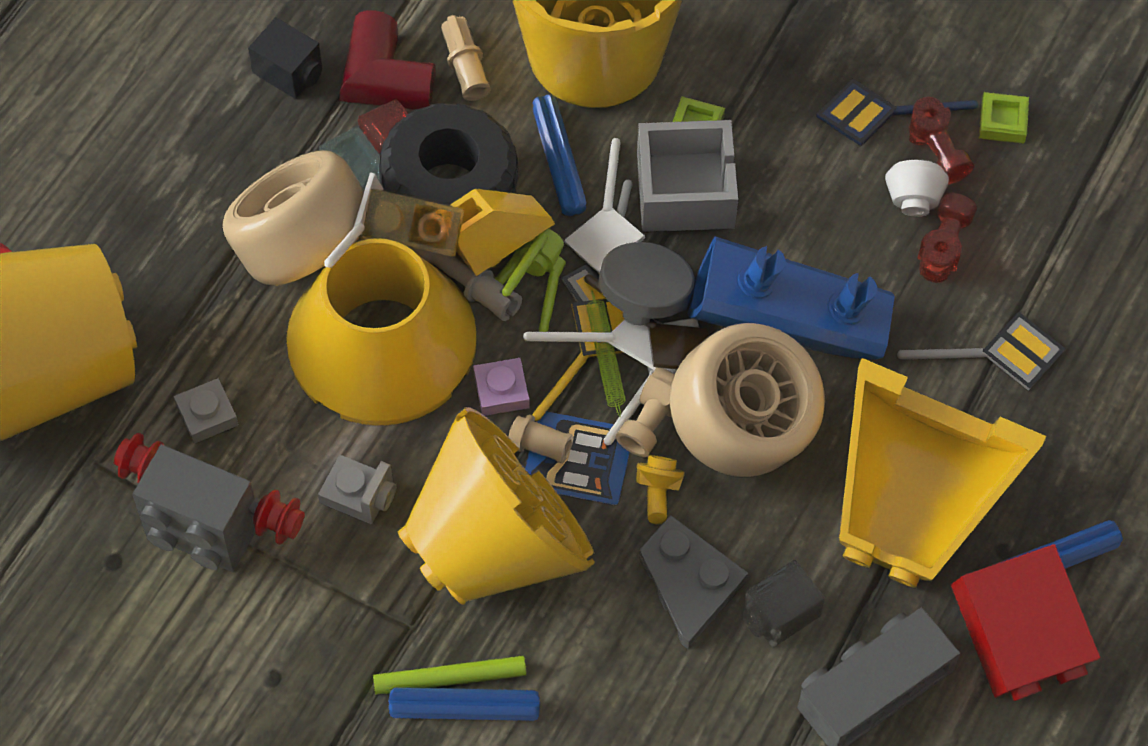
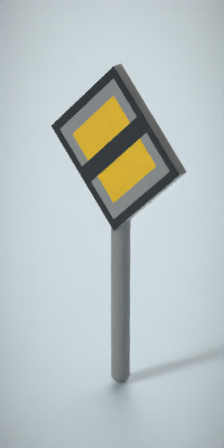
(1017, 349)

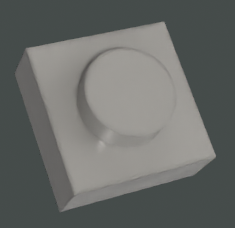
(206, 410)

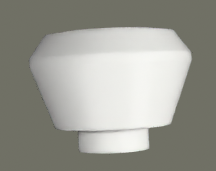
(916, 186)

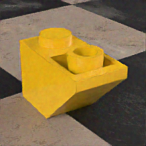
(497, 226)

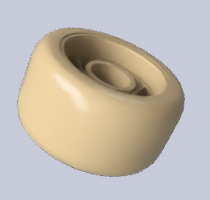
(294, 217)
(747, 400)

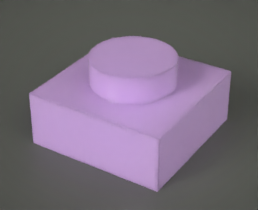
(501, 386)

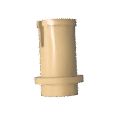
(540, 438)

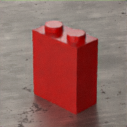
(1025, 623)

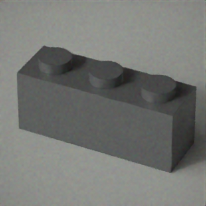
(877, 678)

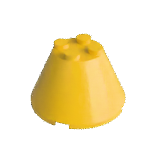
(488, 520)

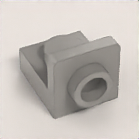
(358, 489)

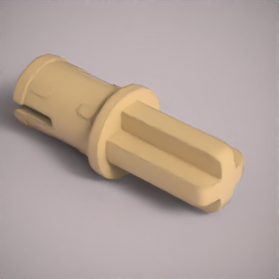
(465, 58)

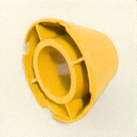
(390, 370)

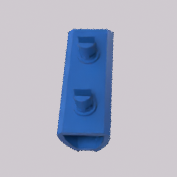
(800, 300)

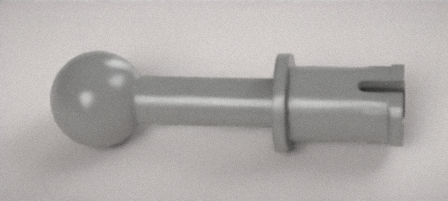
(477, 288)

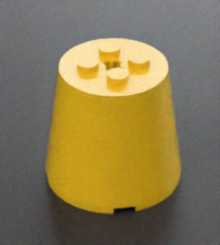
(596, 48)
(59, 334)

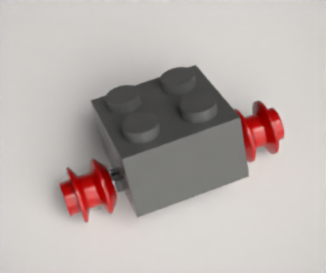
(200, 505)

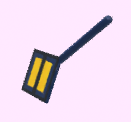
(861, 112)

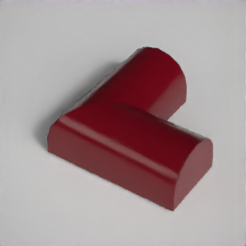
(374, 74)

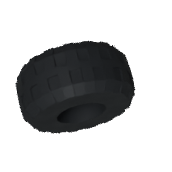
(448, 136)

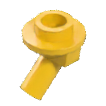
(658, 475)

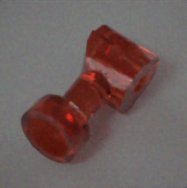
(930, 127)
(942, 247)

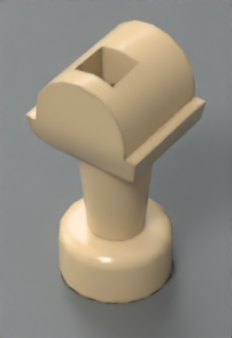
(638, 435)

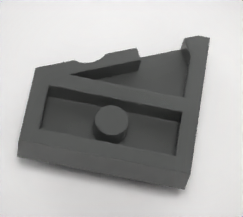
(689, 577)

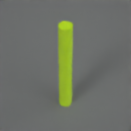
(451, 674)

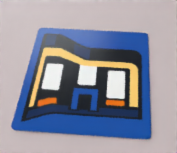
(592, 467)

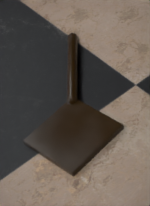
(667, 342)

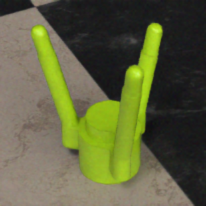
(536, 259)

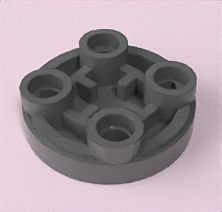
(646, 281)

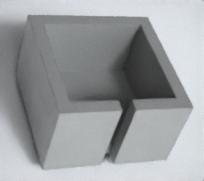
(687, 175)

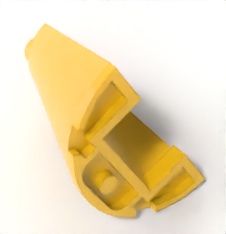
(921, 475)

